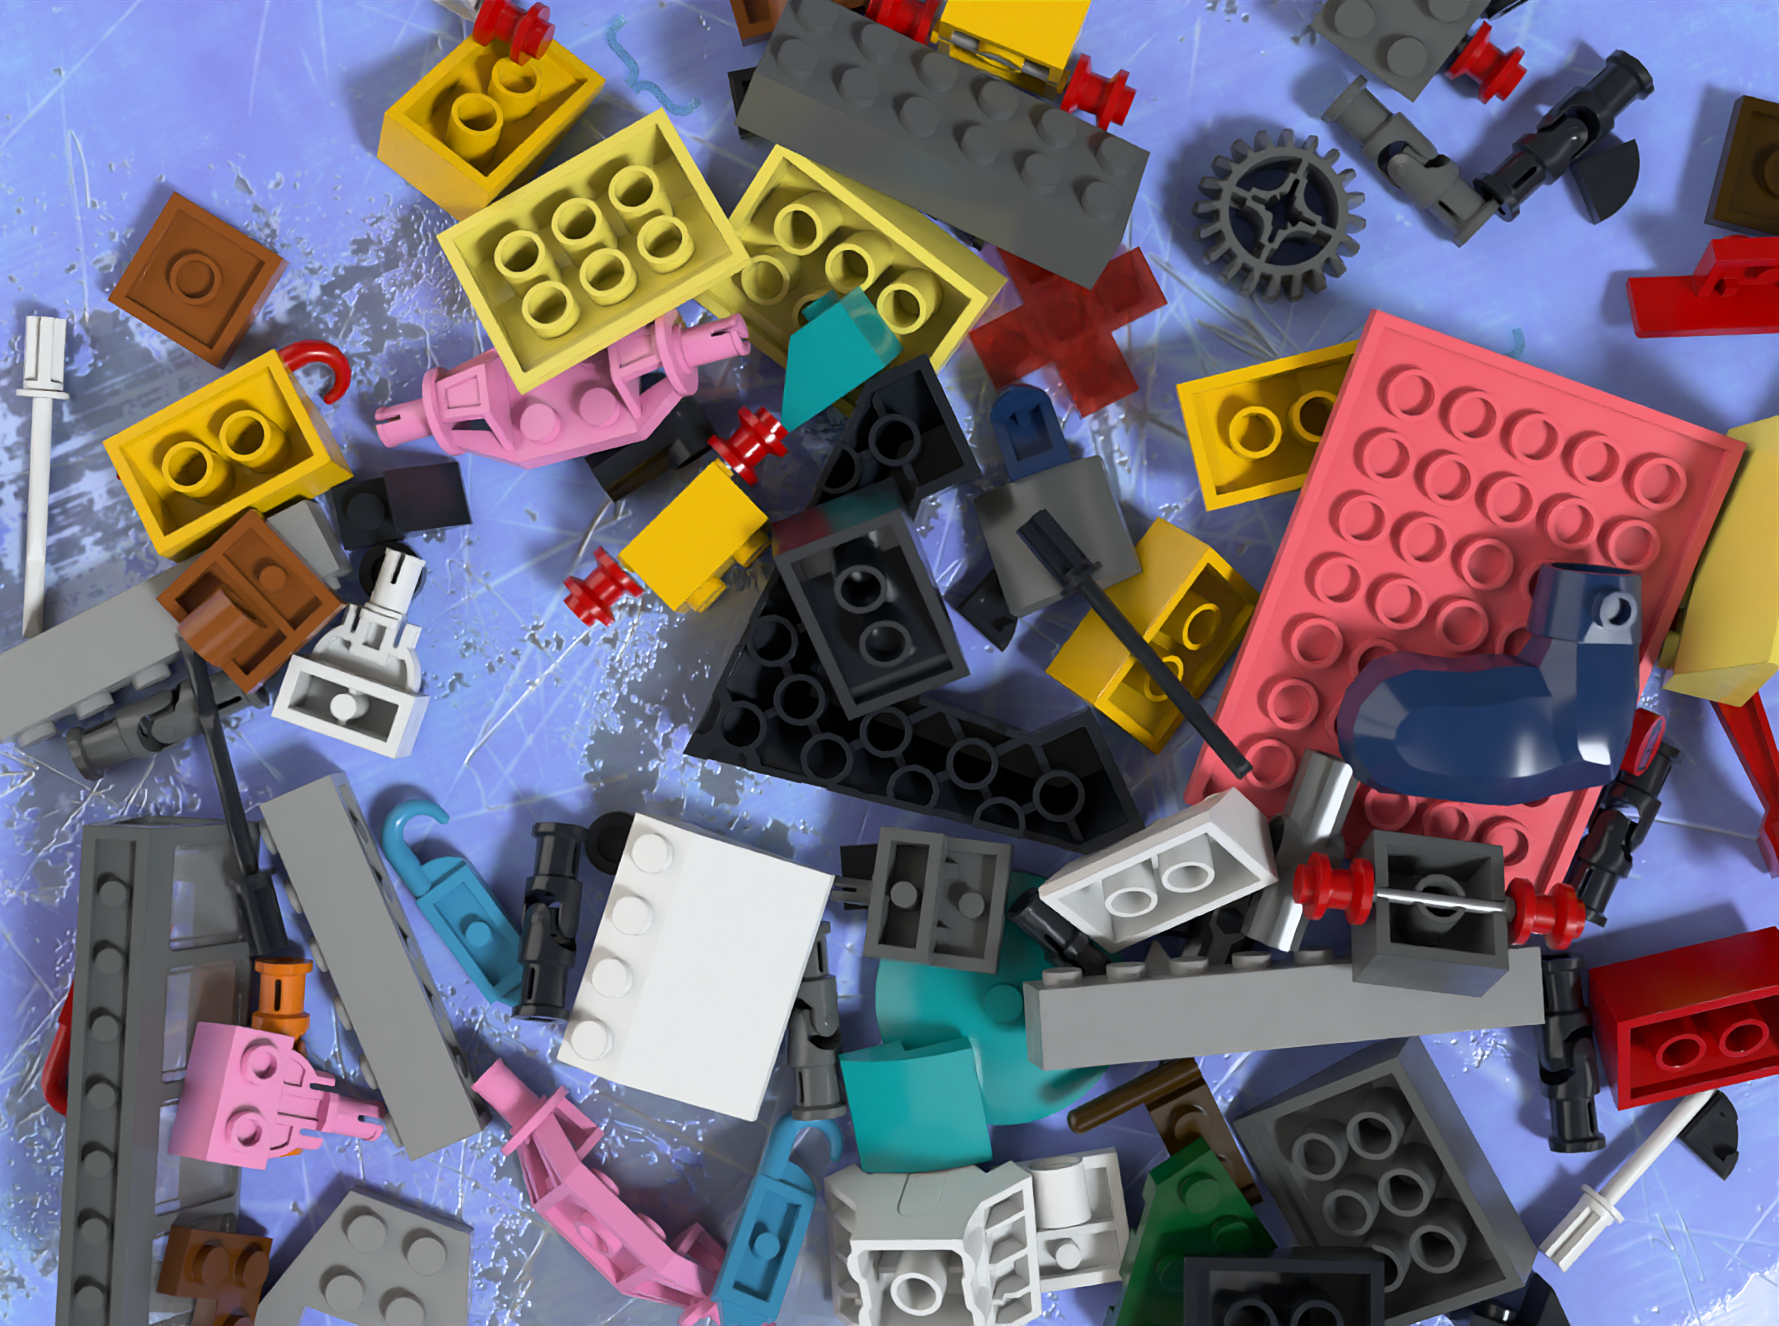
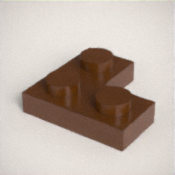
(217, 1269)

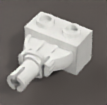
(364, 672)

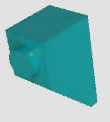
(834, 354)

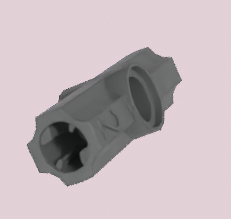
(1307, 825)

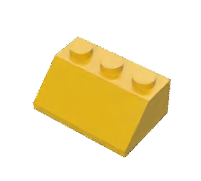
(223, 451)
(1189, 613)

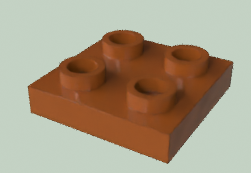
(250, 602)

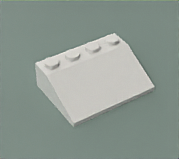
(695, 966)

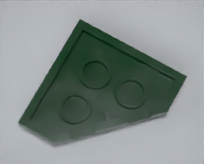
(1187, 1210)

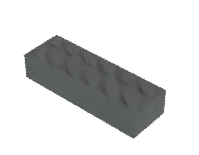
(944, 138)

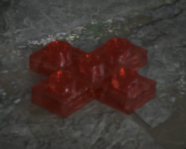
(1069, 329)

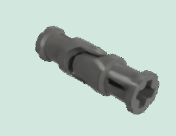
(1426, 176)
(171, 722)
(816, 1059)

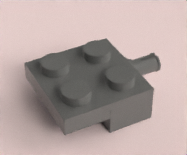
(934, 900)

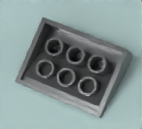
(1391, 1165)

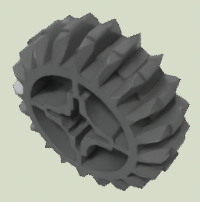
(1306, 226)

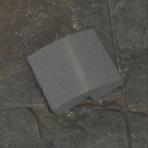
(1084, 506)

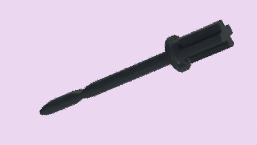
(1075, 573)
(253, 886)

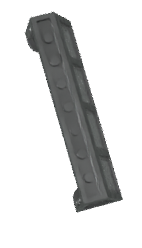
(151, 961)

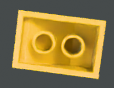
(484, 122)
(1261, 423)

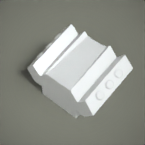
(933, 1247)

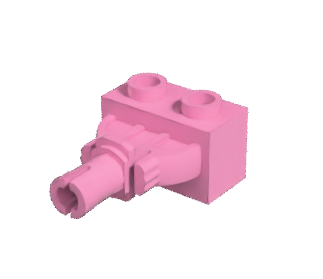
(253, 1095)

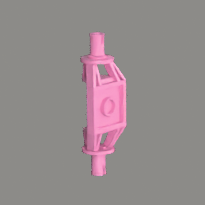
(572, 414)
(586, 1202)

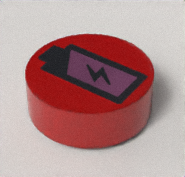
(1644, 741)

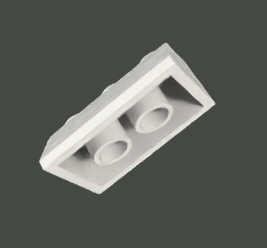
(1166, 872)

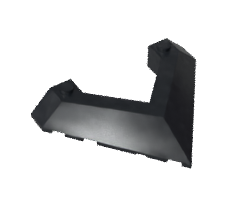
(922, 753)

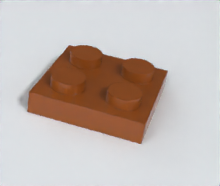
(198, 281)

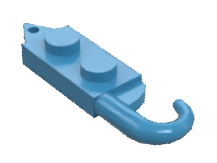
(458, 907)
(770, 1229)

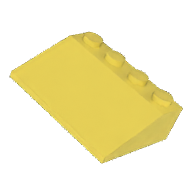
(828, 232)
(593, 250)
(1730, 609)

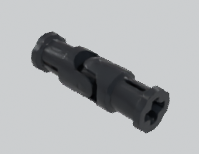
(1565, 138)
(1607, 849)
(549, 933)
(1565, 1044)

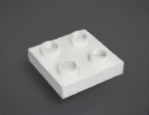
(1078, 1218)

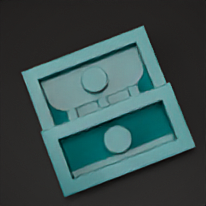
(916, 1107)

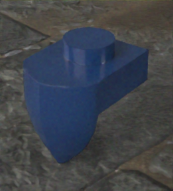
(1027, 430)

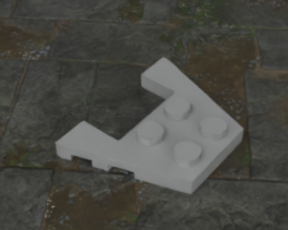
(378, 1267)

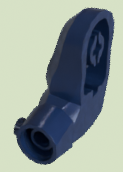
(1504, 722)

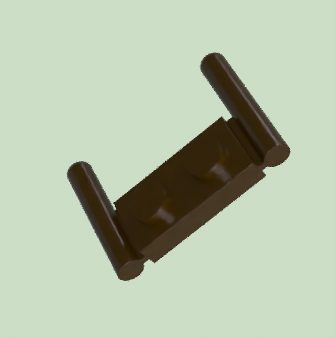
(1180, 1111)

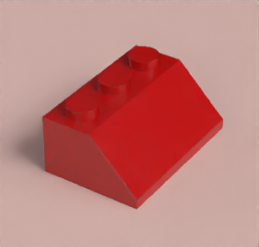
(1688, 1018)

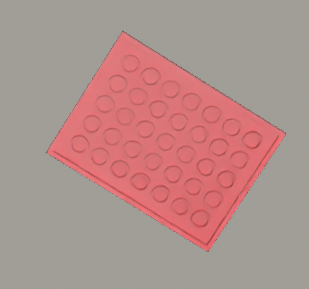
(1428, 538)

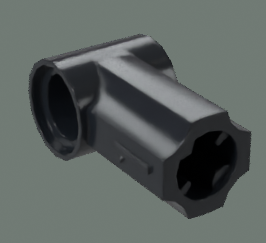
(673, 445)

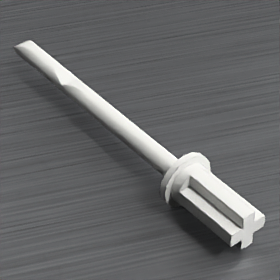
(44, 382)
(1597, 1209)

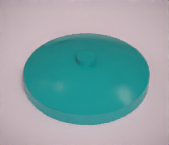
(945, 1004)

